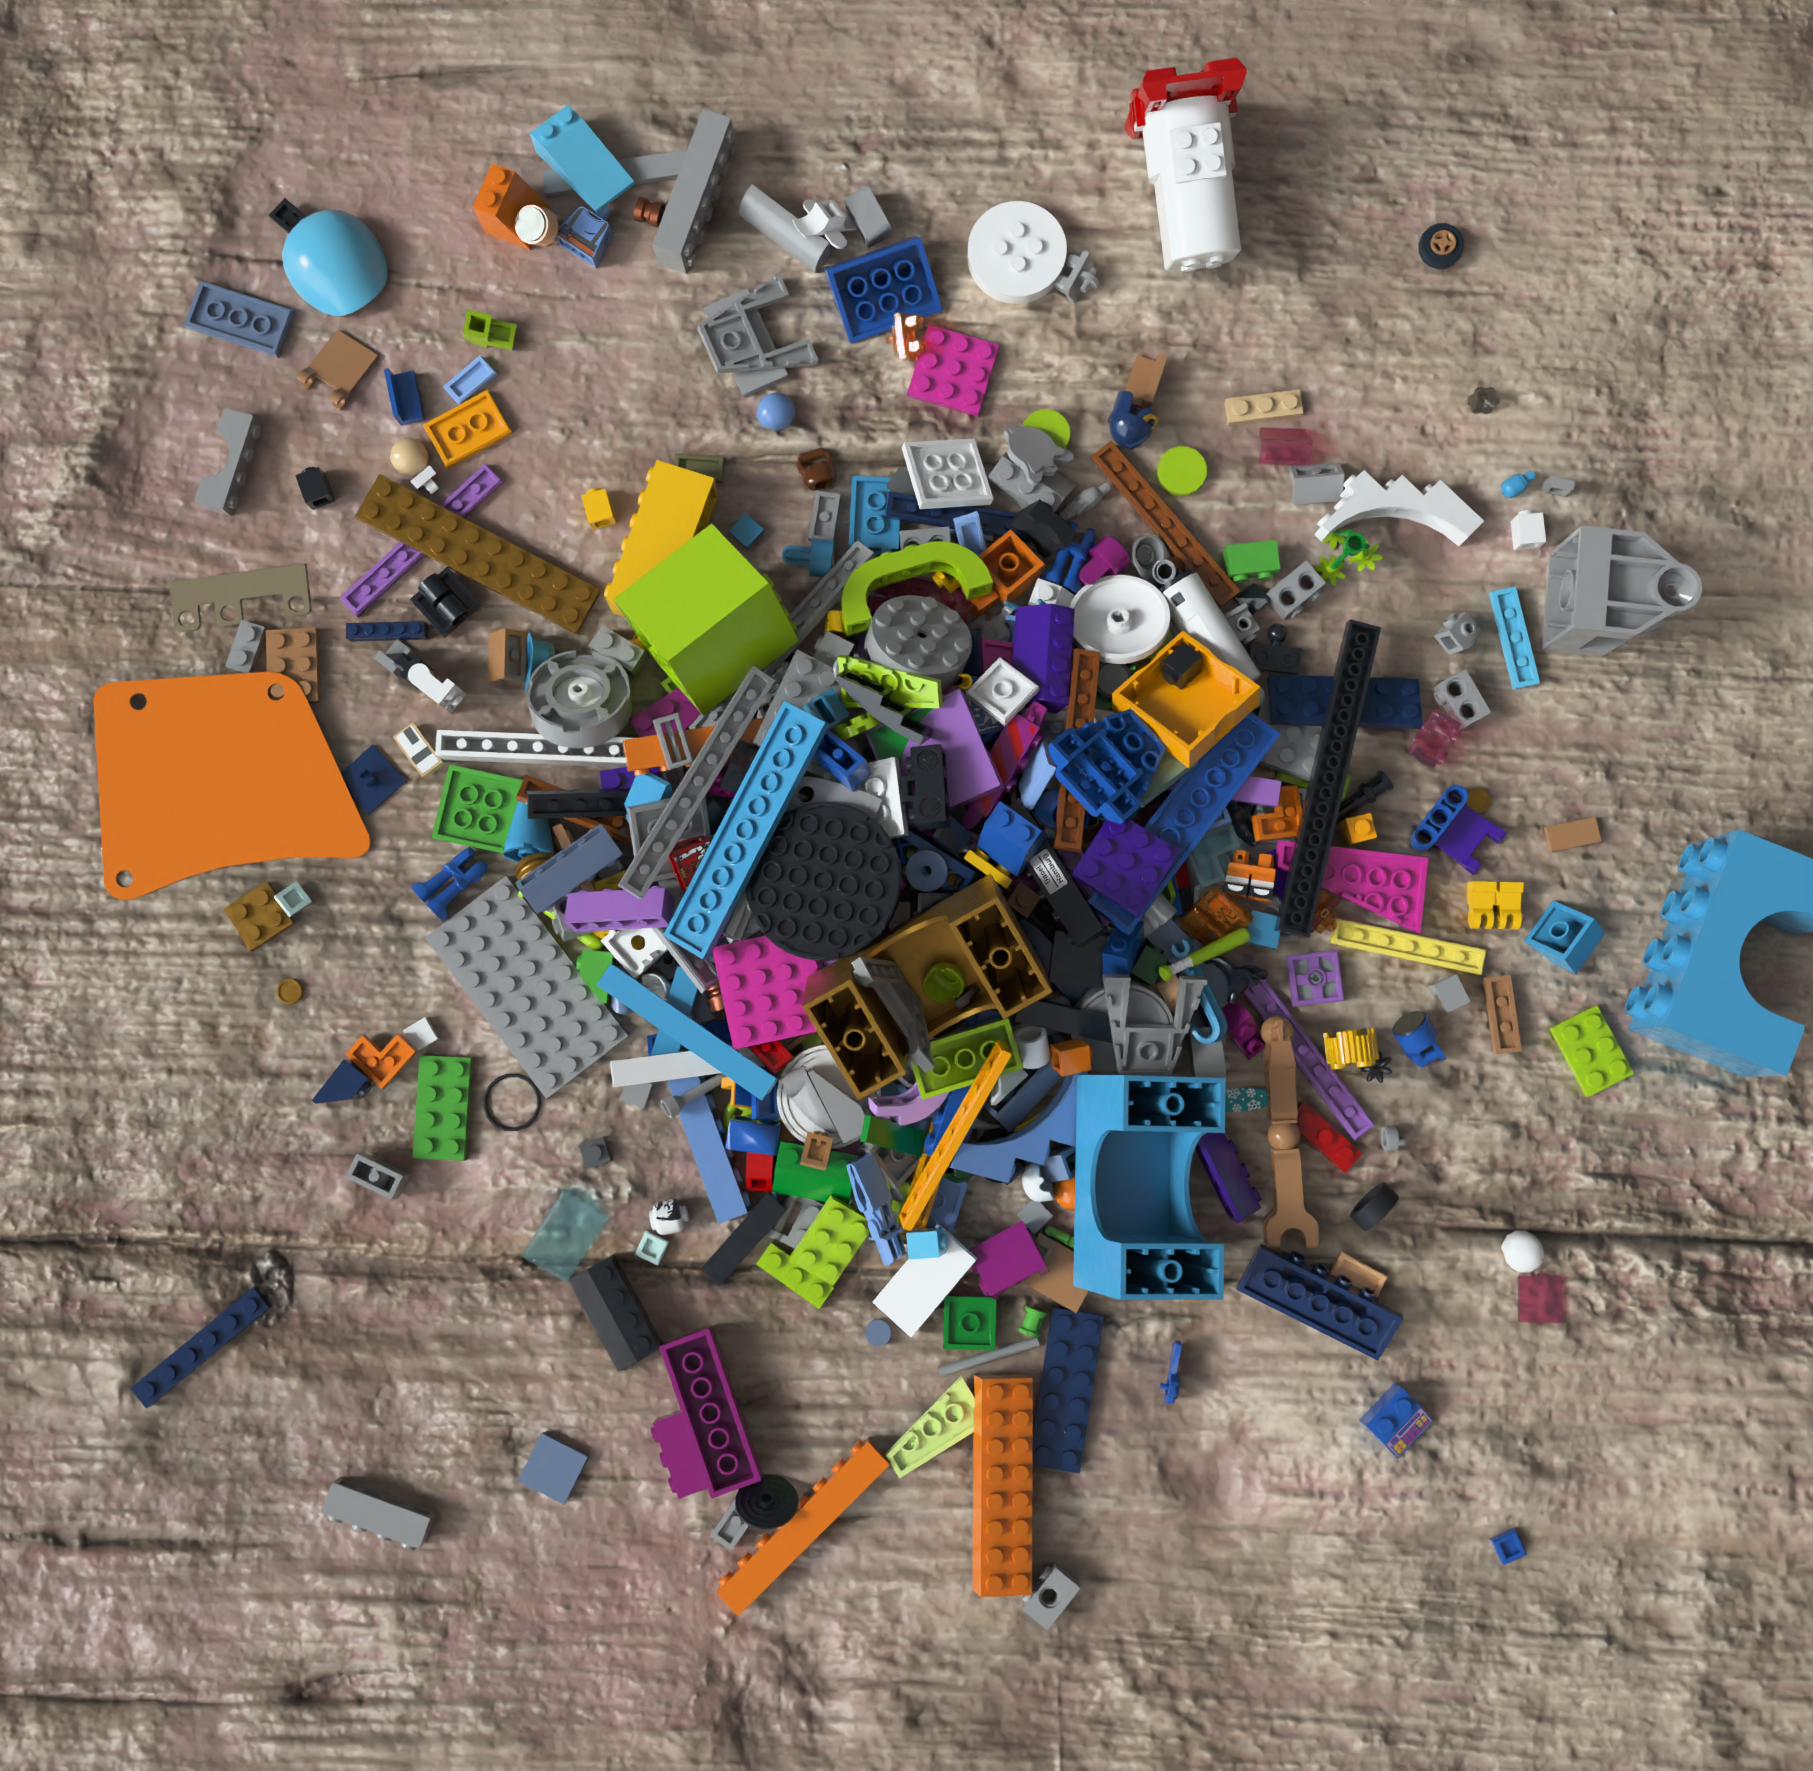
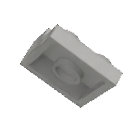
(893, 1164)

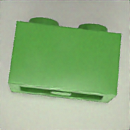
(1251, 561)

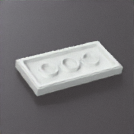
(923, 1285)

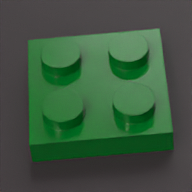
(969, 1322)

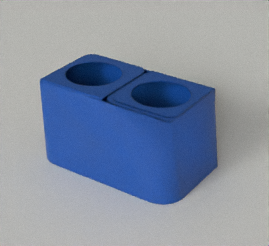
(754, 1135)

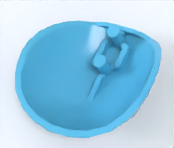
(334, 262)

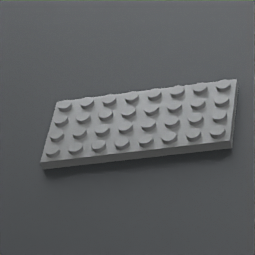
(526, 987)

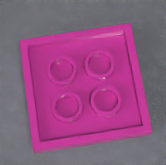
(953, 370)

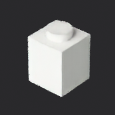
(1528, 530)

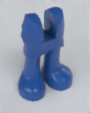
(1079, 554)
(462, 879)

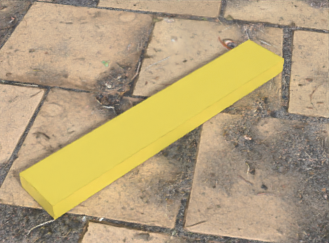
(1408, 946)

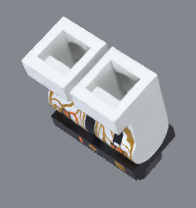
(423, 677)

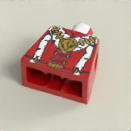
(687, 857)

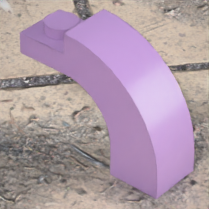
(906, 1107)

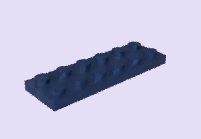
(1304, 700)
(1066, 1389)

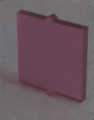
(1540, 1299)

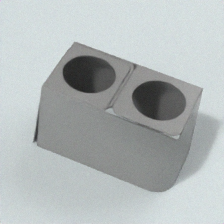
(867, 216)

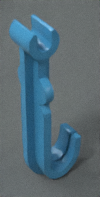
(1208, 1000)

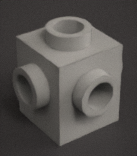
(1457, 632)

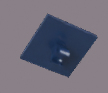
(371, 779)

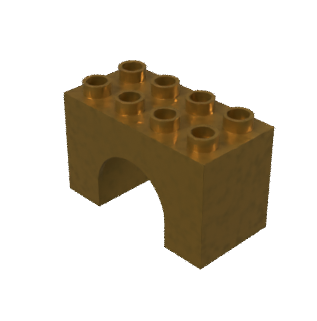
(966, 929)

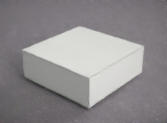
(421, 1034)

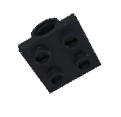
(445, 601)

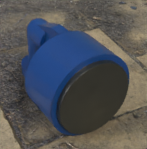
(1416, 1033)

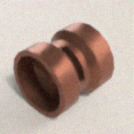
(648, 211)

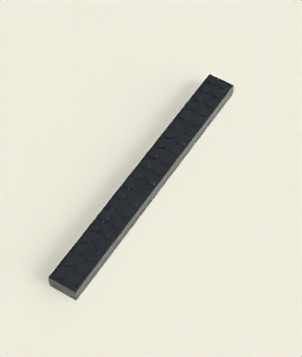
(1327, 779)

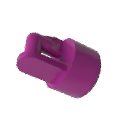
(1106, 558)

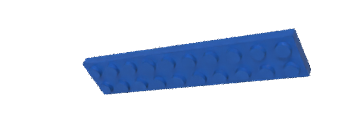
(1198, 803)

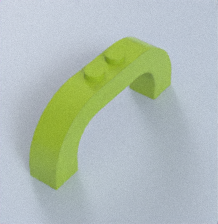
(906, 564)

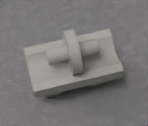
(1081, 277)

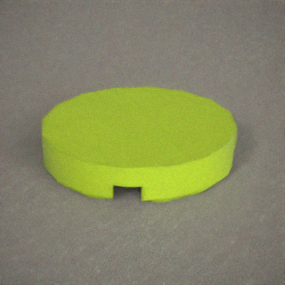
(1052, 424)
(1181, 471)

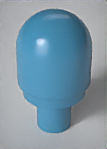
(1516, 484)

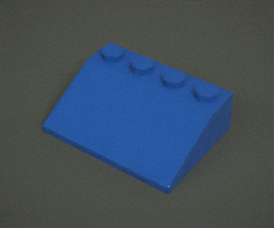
(881, 284)

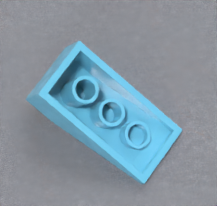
(580, 158)

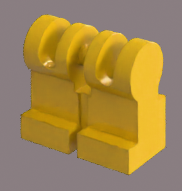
(1503, 895)

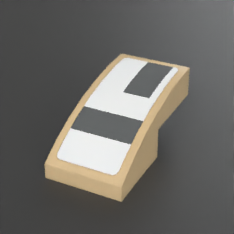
(418, 750)

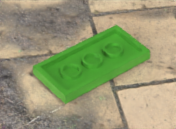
(442, 1108)

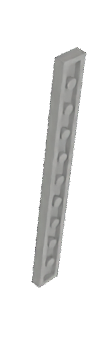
(806, 615)
(696, 783)

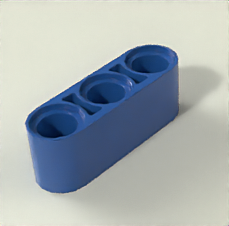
(1444, 807)

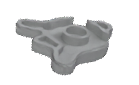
(1035, 452)

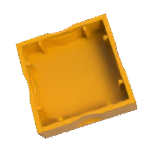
(1197, 715)

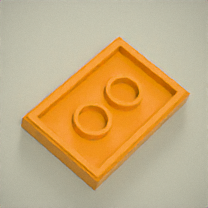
(467, 429)

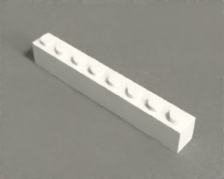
(524, 749)

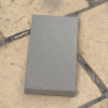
(751, 381)

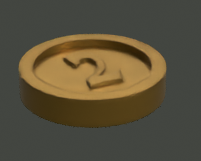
(1478, 800)
(289, 991)

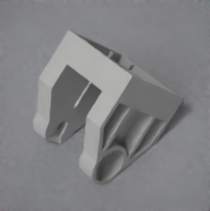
(1611, 589)

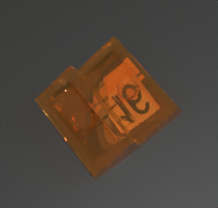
(1214, 917)

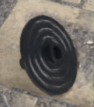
(767, 1503)

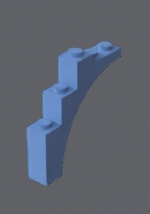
(1031, 1143)

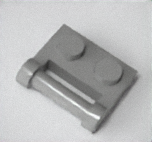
(803, 1221)

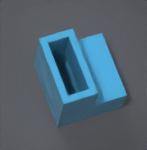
(827, 708)

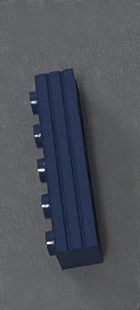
(387, 631)

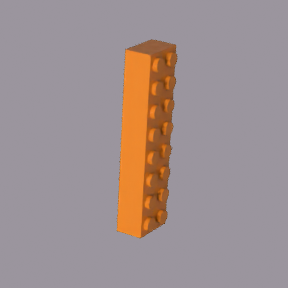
(1002, 1485)

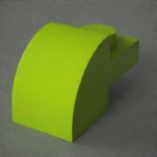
(484, 331)

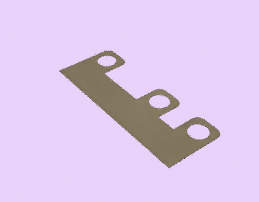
(232, 587)

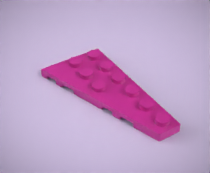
(1373, 880)

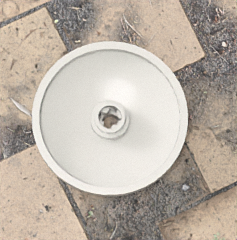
(1120, 618)

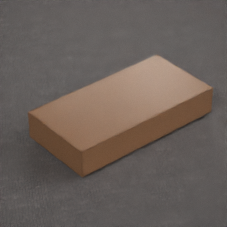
(1572, 834)

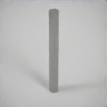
(988, 1356)

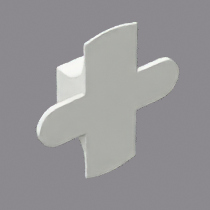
(825, 219)

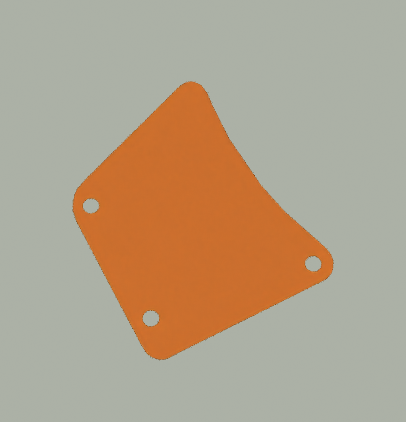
(215, 780)

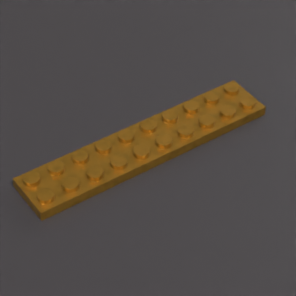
(478, 554)

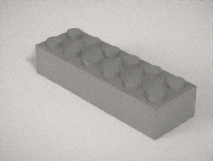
(695, 192)

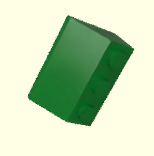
(809, 1182)

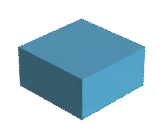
(1262, 930)

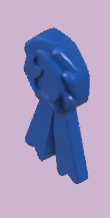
(1173, 1381)

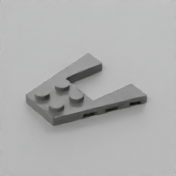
(734, 344)
(1149, 1047)

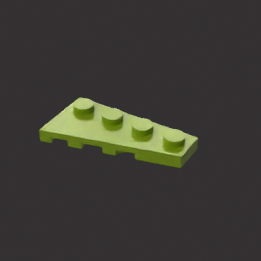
(908, 688)

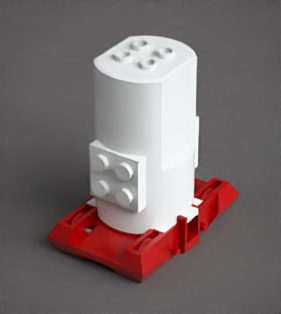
(1191, 159)

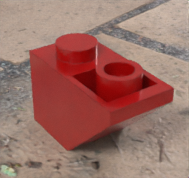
(760, 1172)

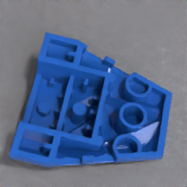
(1108, 763)

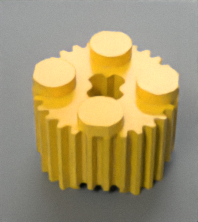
(1351, 1047)

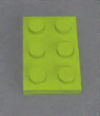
(1591, 1051)
(831, 1240)

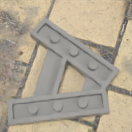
(901, 1003)

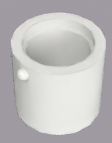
(1032, 1046)

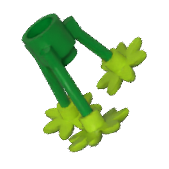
(1352, 545)

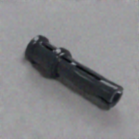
(1366, 793)

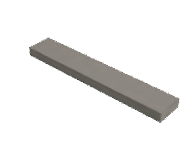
(641, 169)

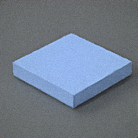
(1036, 776)

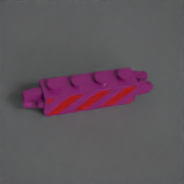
(1010, 756)

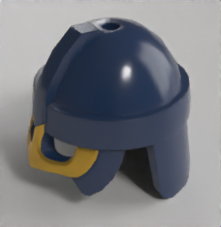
(1127, 425)

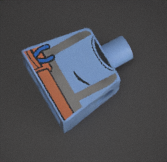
(586, 234)

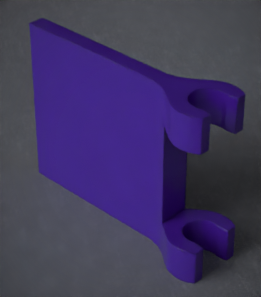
(1464, 835)

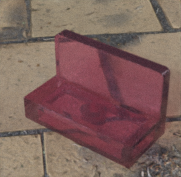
(1285, 446)

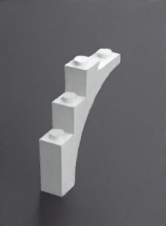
(1433, 506)

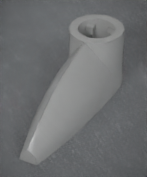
(805, 1096)

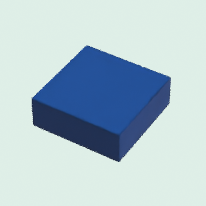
(1508, 1546)

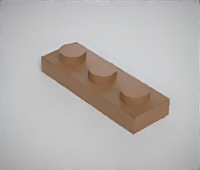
(1502, 1014)

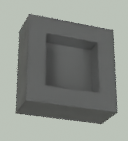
(595, 1152)

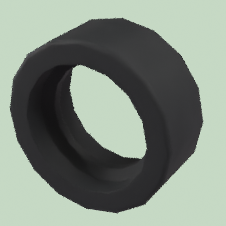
(1374, 1206)

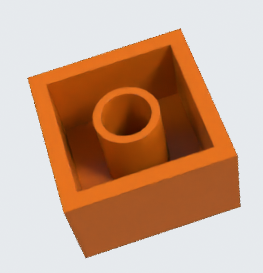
(1011, 566)

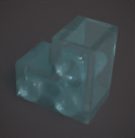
(1203, 859)

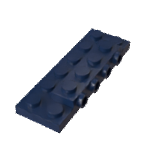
(1320, 1300)

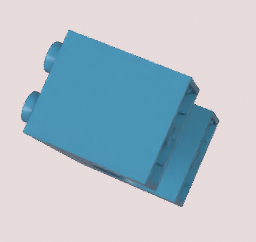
(1695, 980)
(1133, 1187)

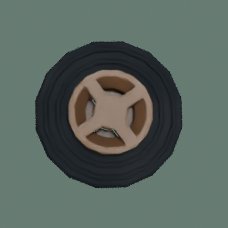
(1450, 243)

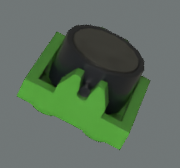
(1109, 679)

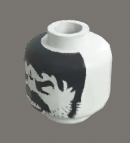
(668, 1216)

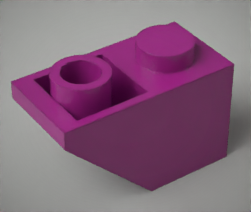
(1243, 1030)

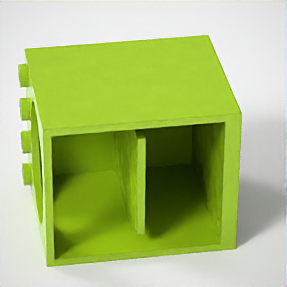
(708, 618)

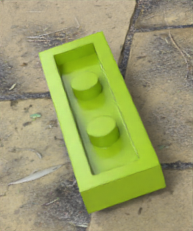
(805, 1284)

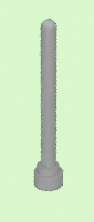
(673, 1104)

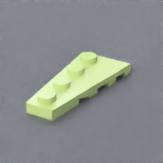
(936, 1430)

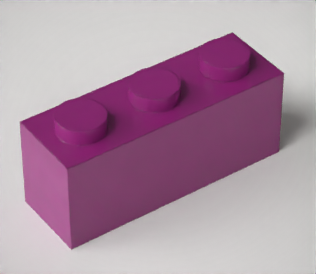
(678, 1454)

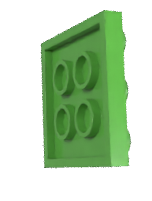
(476, 809)

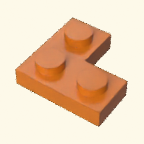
(1283, 821)
(383, 1064)

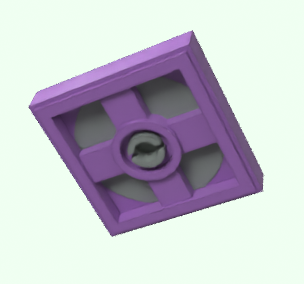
(1315, 978)

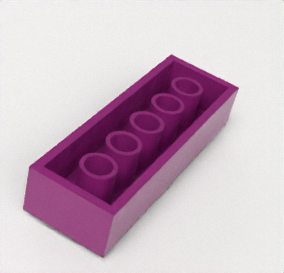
(711, 1411)

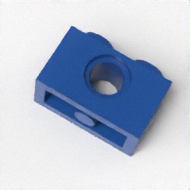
(1122, 950)

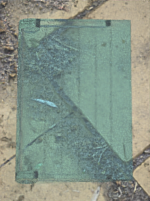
(564, 1236)

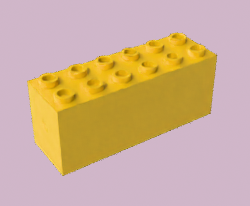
(669, 515)

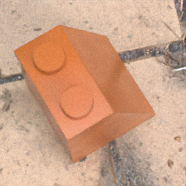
(500, 201)

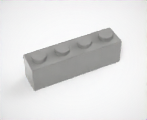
(378, 1513)

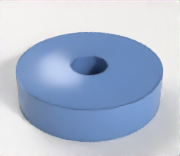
(929, 858)

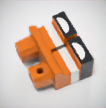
(1239, 873)

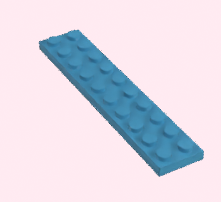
(746, 830)

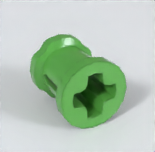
(1032, 1321)

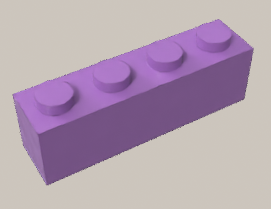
(618, 910)

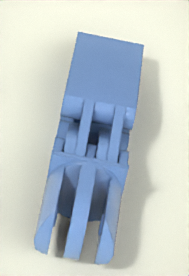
(875, 1202)

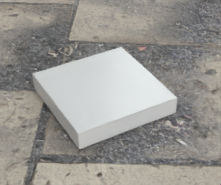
(1002, 691)

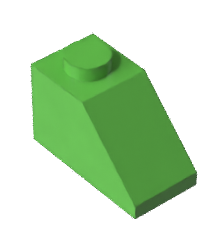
(592, 967)

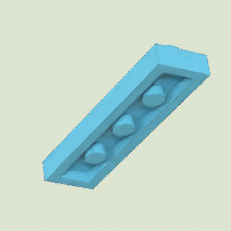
(1514, 638)

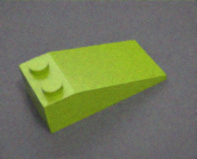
(961, 1056)

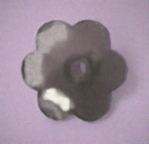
(1483, 400)

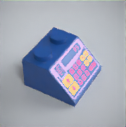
(1396, 1420)

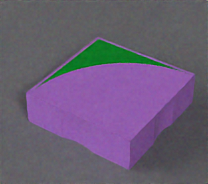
(954, 726)

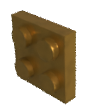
(258, 916)

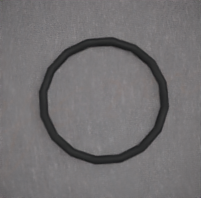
(511, 1128)

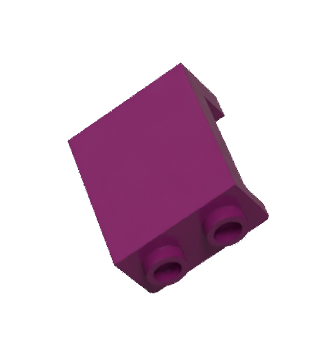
(1007, 1260)

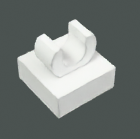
(424, 478)

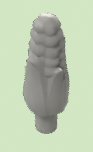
(1084, 502)

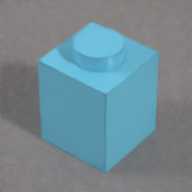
(926, 1243)

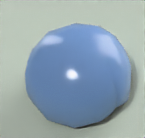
(775, 411)

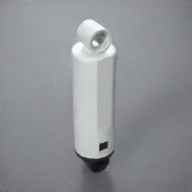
(1201, 618)

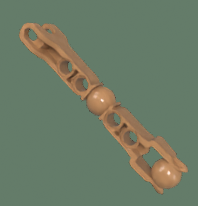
(1284, 1137)

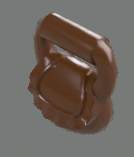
(820, 474)

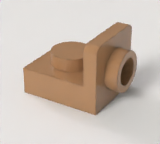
(816, 1150)

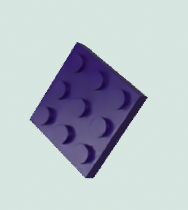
(1125, 864)

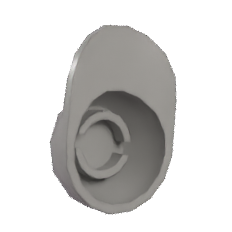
(1145, 553)

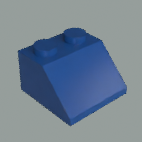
(1010, 838)

